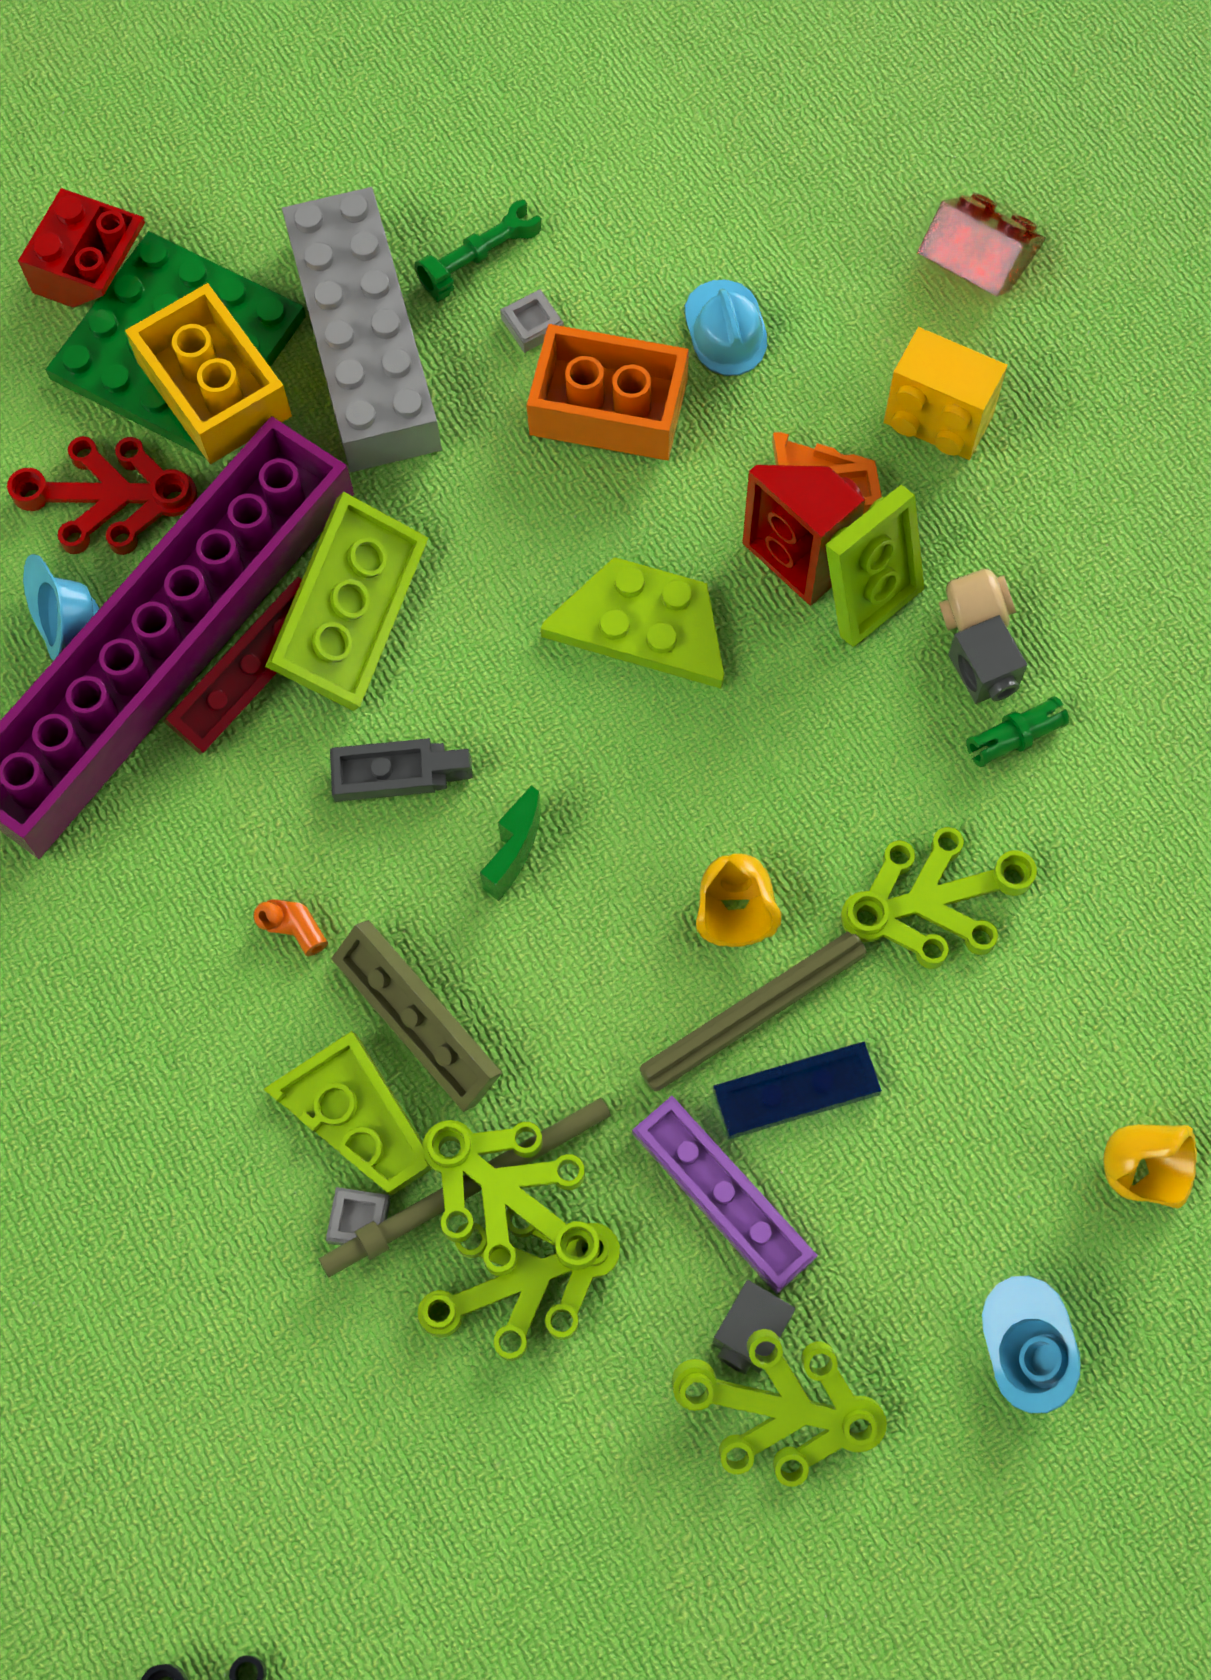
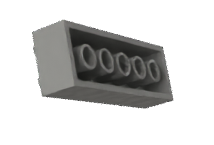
(362, 330)

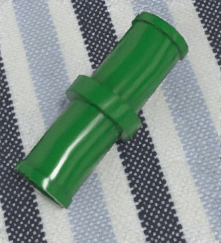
(1017, 731)

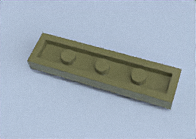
(416, 1015)

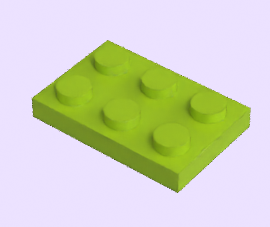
(876, 565)

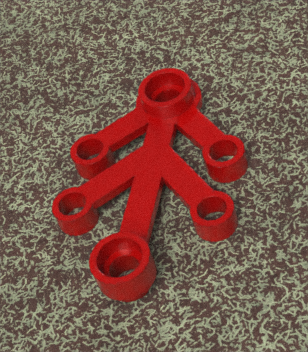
(109, 495)

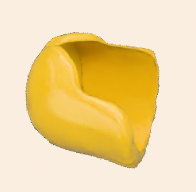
(737, 879)
(1169, 1158)

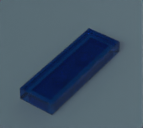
(796, 1090)

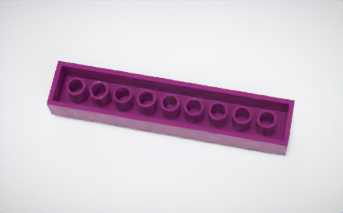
(161, 630)

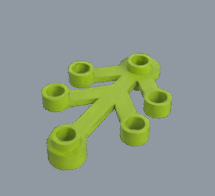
(930, 899)
(503, 1188)
(529, 1279)
(787, 1409)

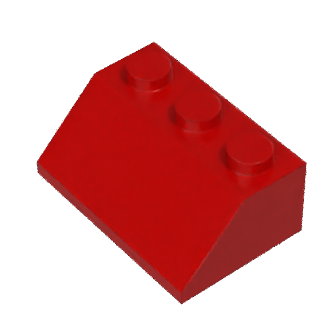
(793, 517)

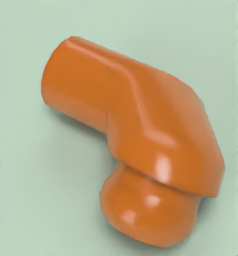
(291, 919)

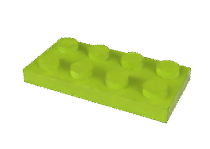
(347, 602)

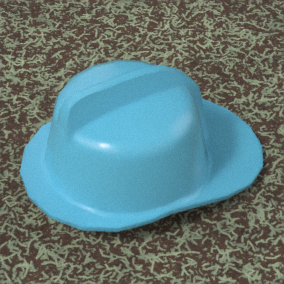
(726, 327)
(56, 604)
(1031, 1344)

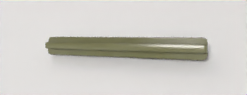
(752, 1011)

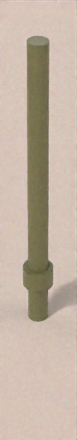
(374, 1239)

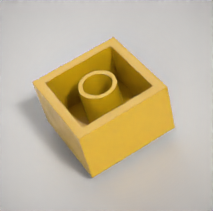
(944, 393)

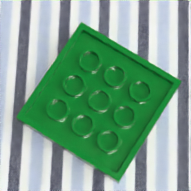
(158, 272)

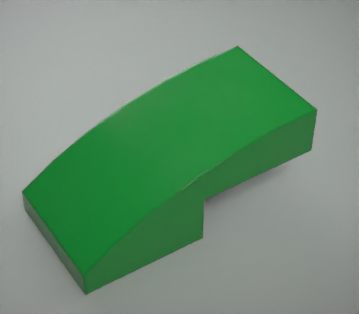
(518, 832)

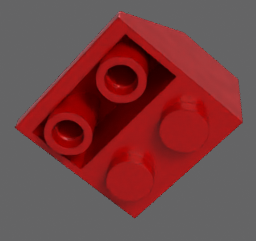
(78, 248)

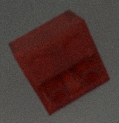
(981, 242)

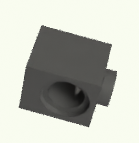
(988, 660)
(750, 1312)

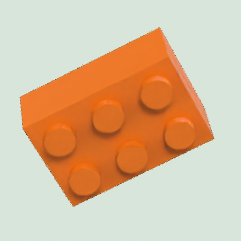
(607, 391)

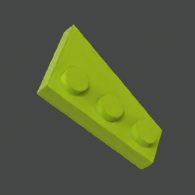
(354, 1111)

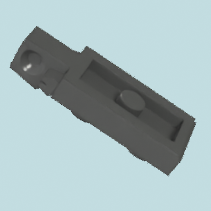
(395, 769)

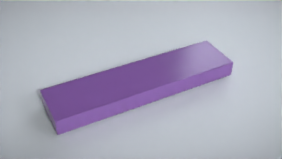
(724, 1194)

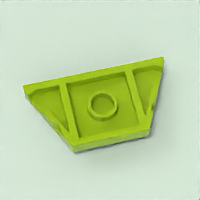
(643, 620)

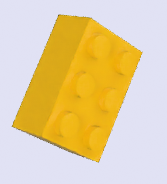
(208, 372)

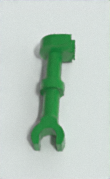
(436, 273)

